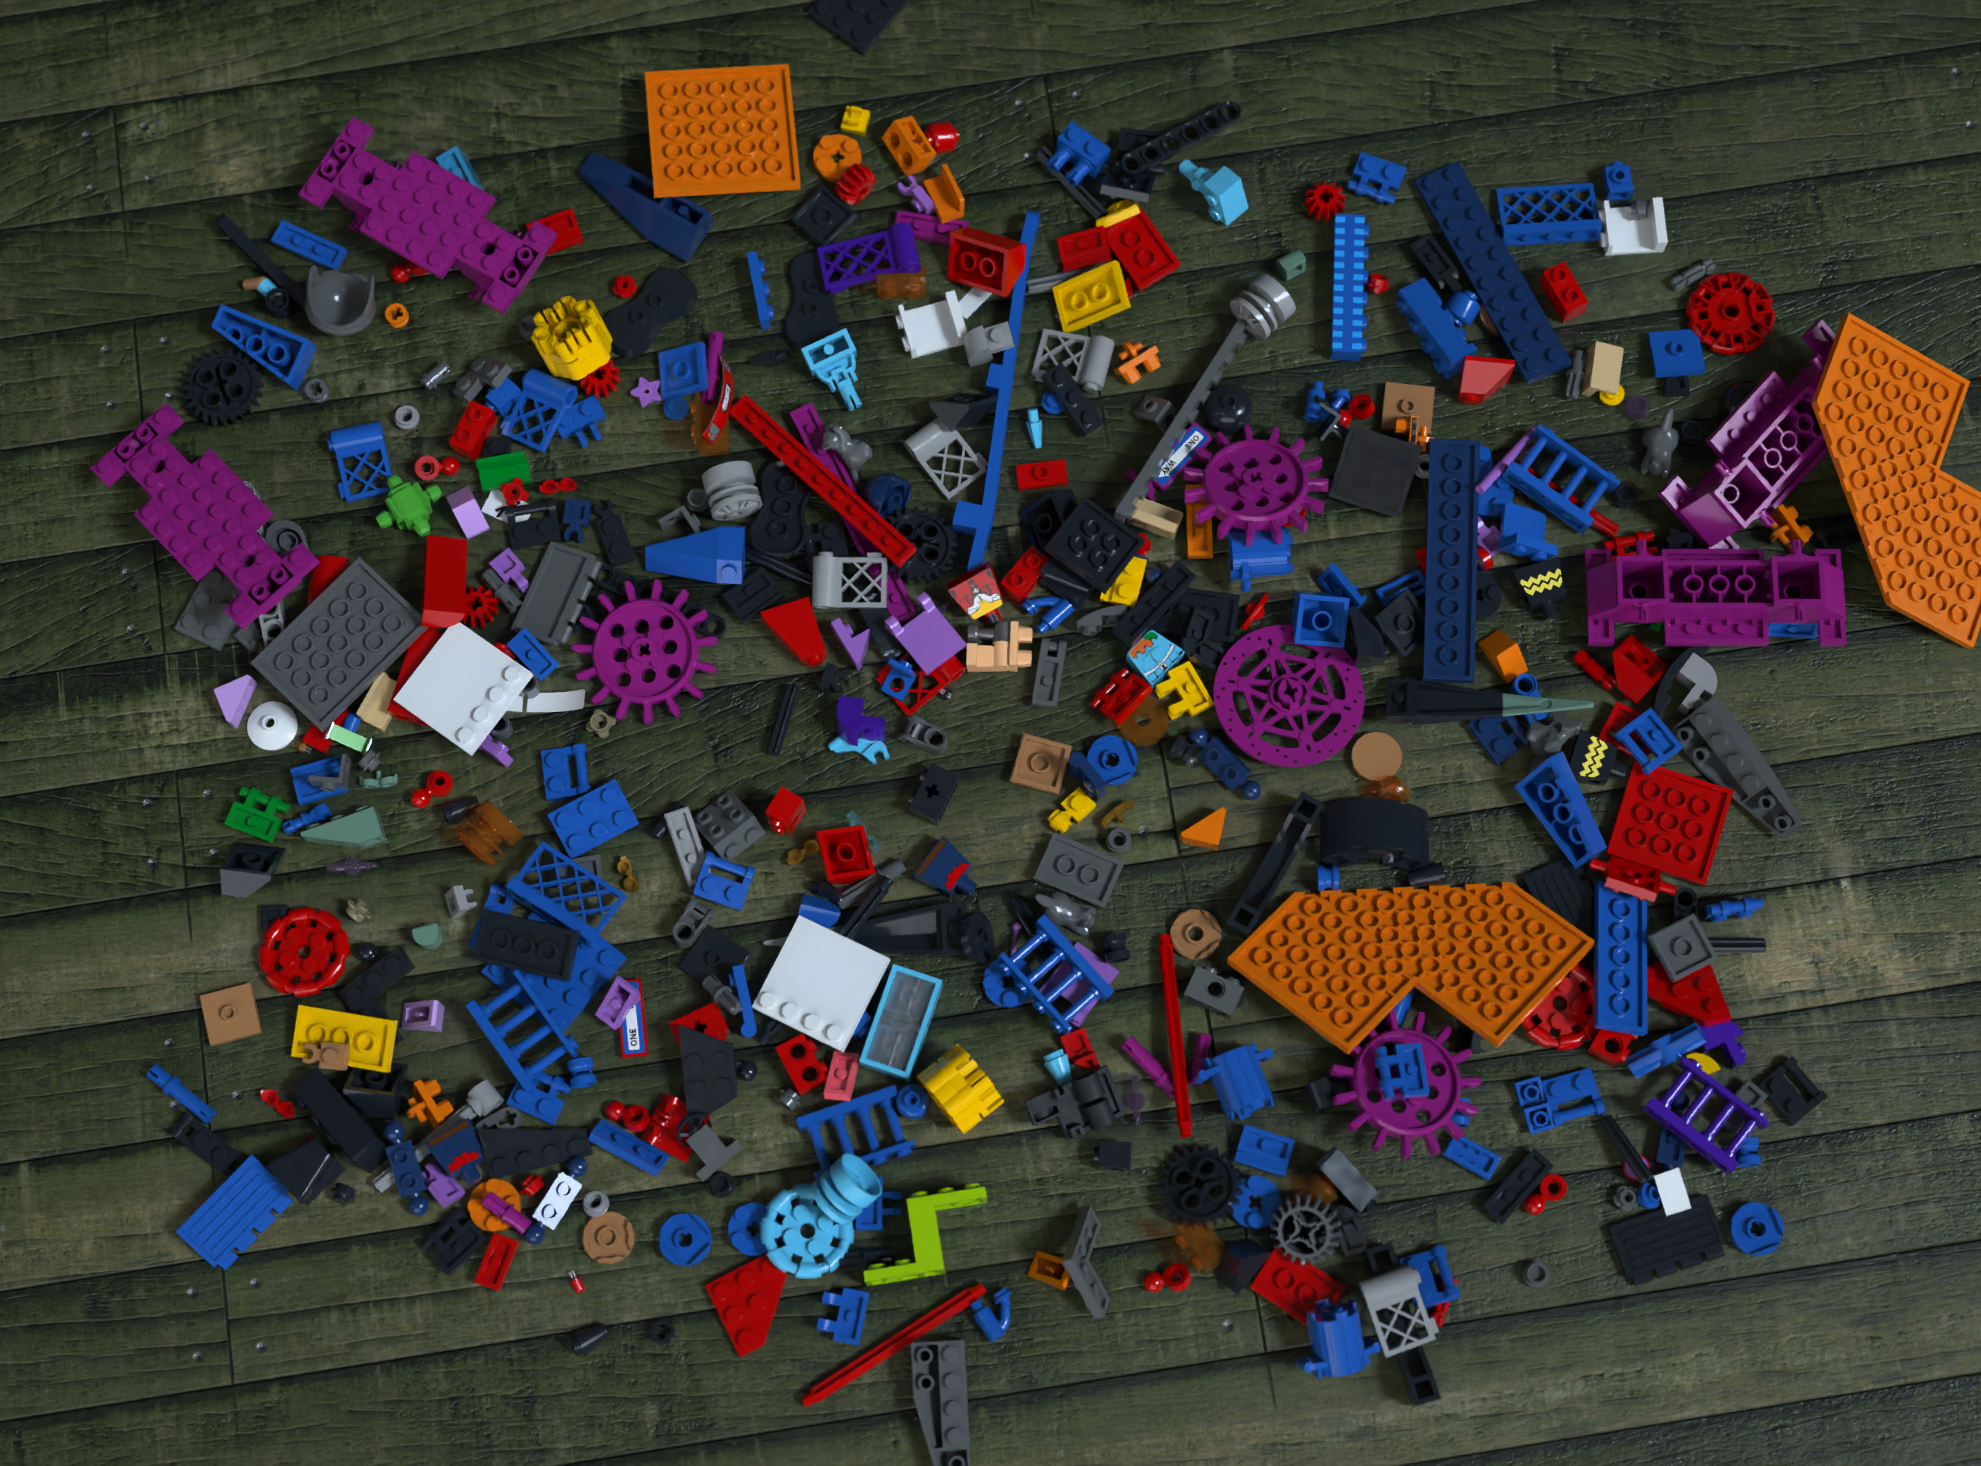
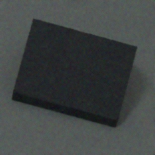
(963, 409)

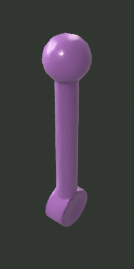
(1016, 927)

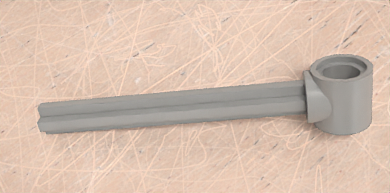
(481, 1101)

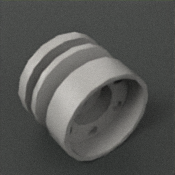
(1263, 306)
(731, 490)

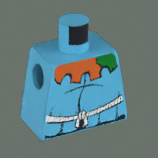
(1154, 657)

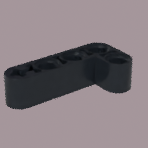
(1324, 1090)

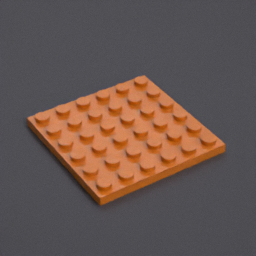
(722, 131)

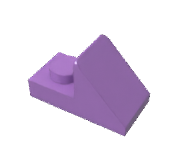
(854, 647)
(618, 1003)

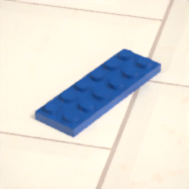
(1620, 961)

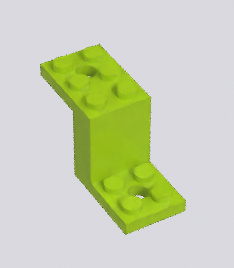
(926, 1235)

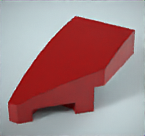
(1079, 1049)

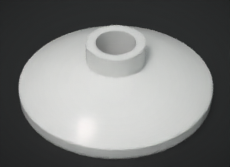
(280, 733)

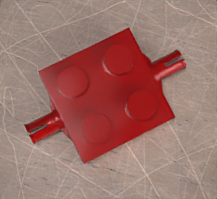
(1632, 878)

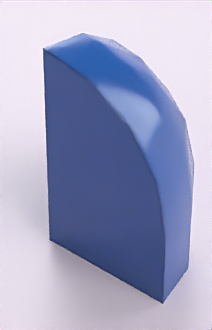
(819, 911)

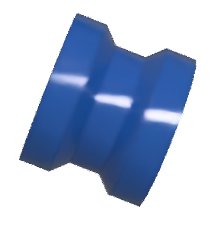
(1327, 877)

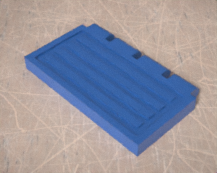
(234, 1211)

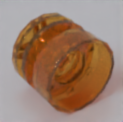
(489, 833)

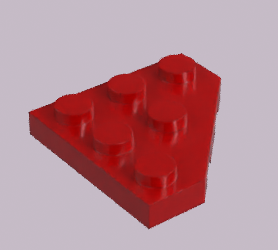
(1693, 995)
(748, 1302)

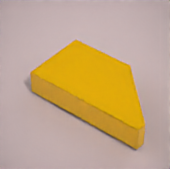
(1118, 212)

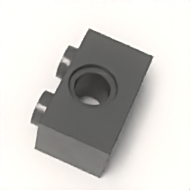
(1222, 1004)

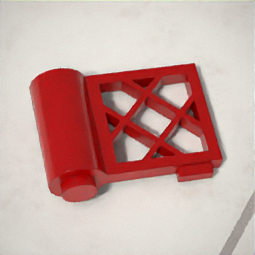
(944, 674)

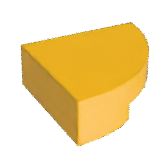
(1708, 1064)

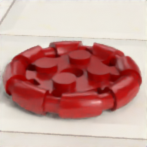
(1726, 326)
(293, 941)
(1572, 1014)

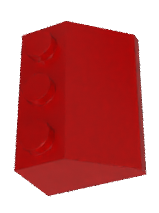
(985, 260)

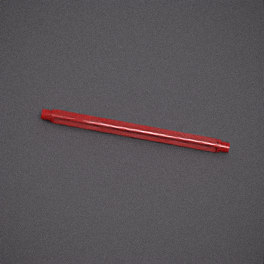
(1175, 1036)
(893, 1344)

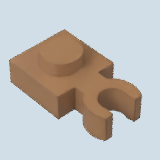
(330, 1054)

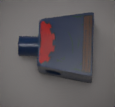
(945, 870)
(458, 1151)

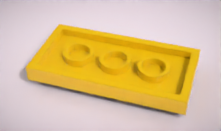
(369, 1036)

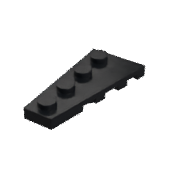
(523, 1150)

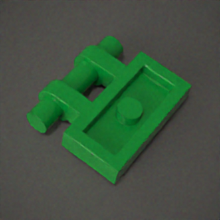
(253, 821)

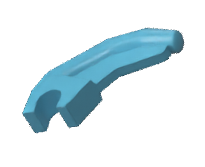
(865, 748)

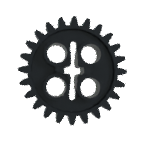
(244, 379)
(918, 565)
(1209, 1208)

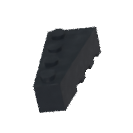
(341, 1120)

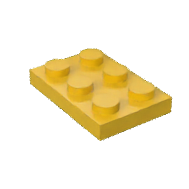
(1091, 297)

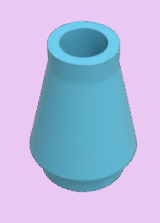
(1058, 1066)

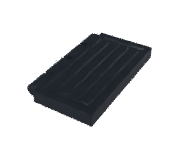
(1564, 893)
(1661, 1240)

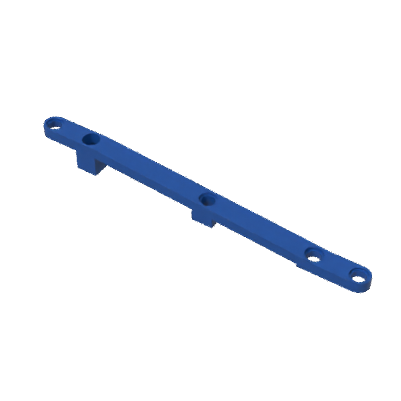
(976, 518)

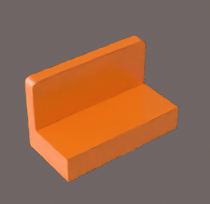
(945, 195)

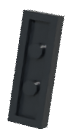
(1072, 400)
(1517, 1186)

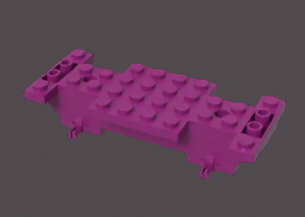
(428, 217)
(1762, 453)
(205, 517)
(1715, 594)

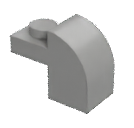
(983, 342)
(1700, 679)

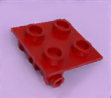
(663, 1125)

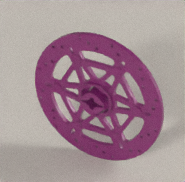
(1283, 704)

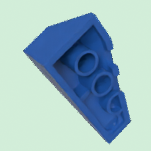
(703, 556)

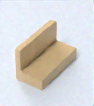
(1602, 369)
(1156, 518)
(375, 704)

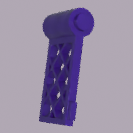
(901, 256)

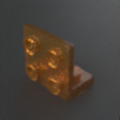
(902, 284)
(702, 418)
(1202, 1245)

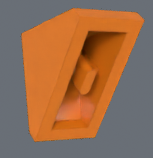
(1504, 655)
(1205, 832)
(1049, 1270)

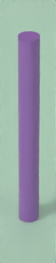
(1504, 462)

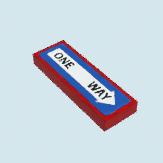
(633, 1029)

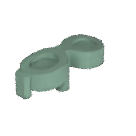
(379, 782)

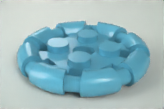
(794, 1242)

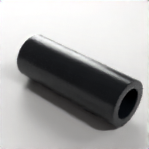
(661, 829)

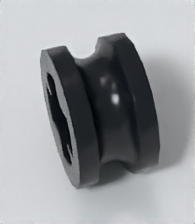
(657, 1327)

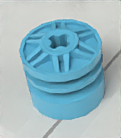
(846, 1189)

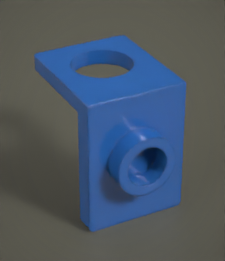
(899, 670)

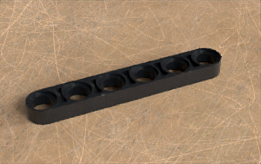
(1182, 142)
(261, 260)
(641, 586)

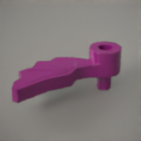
(1130, 475)

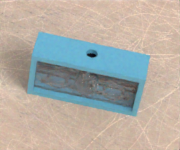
(901, 1023)

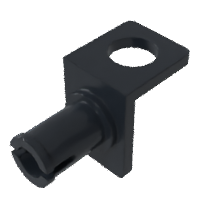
(1331, 424)

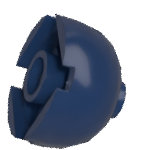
(887, 494)

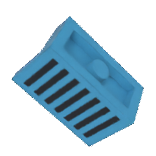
(458, 164)

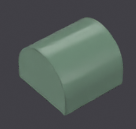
(1291, 264)
(428, 936)

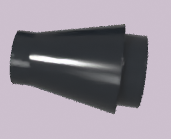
(459, 809)
(1428, 875)
(586, 1340)

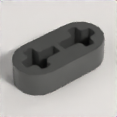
(499, 1117)

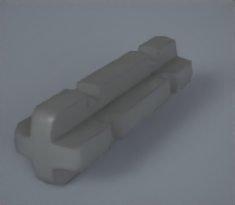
(1692, 274)

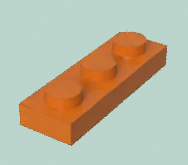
(1198, 536)

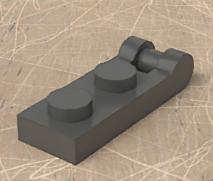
(1049, 674)

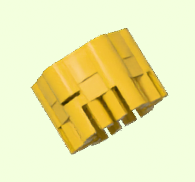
(574, 341)
(955, 1090)

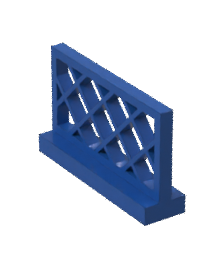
(1550, 229)
(550, 909)

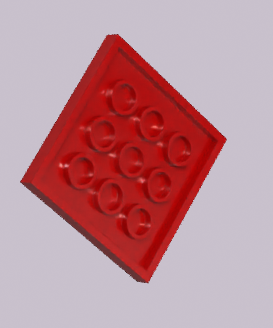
(1670, 823)

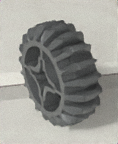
(1311, 1238)

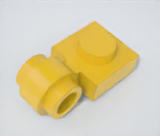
(1076, 806)

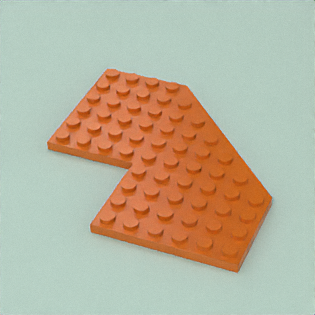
(1887, 433)
(1359, 953)

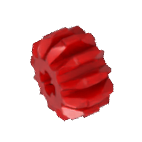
(855, 183)
(1316, 197)
(610, 378)
(482, 613)

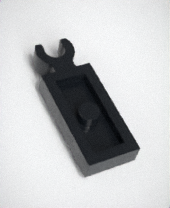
(614, 536)

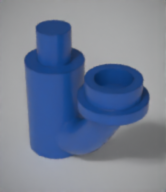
(1315, 413)
(1051, 619)
(986, 1319)

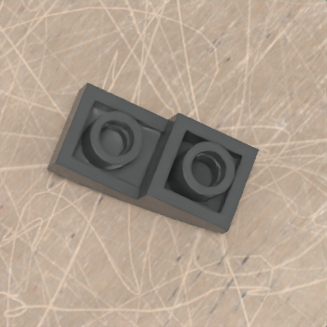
(1092, 622)

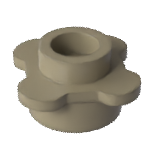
(600, 716)
(358, 910)

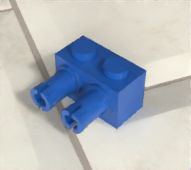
(1081, 150)

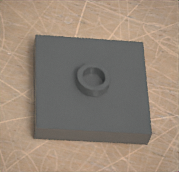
(1682, 948)

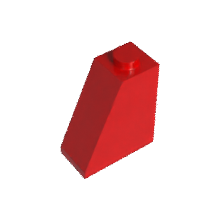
(797, 630)

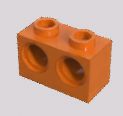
(909, 145)

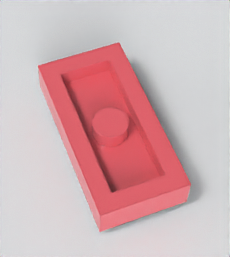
(842, 1076)

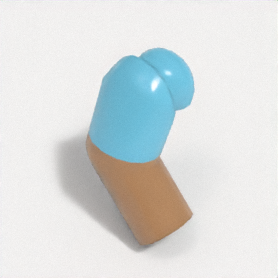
(261, 283)

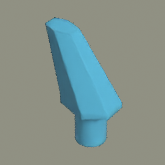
(1035, 427)

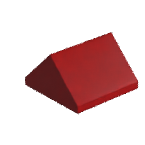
(845, 854)

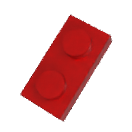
(496, 1262)

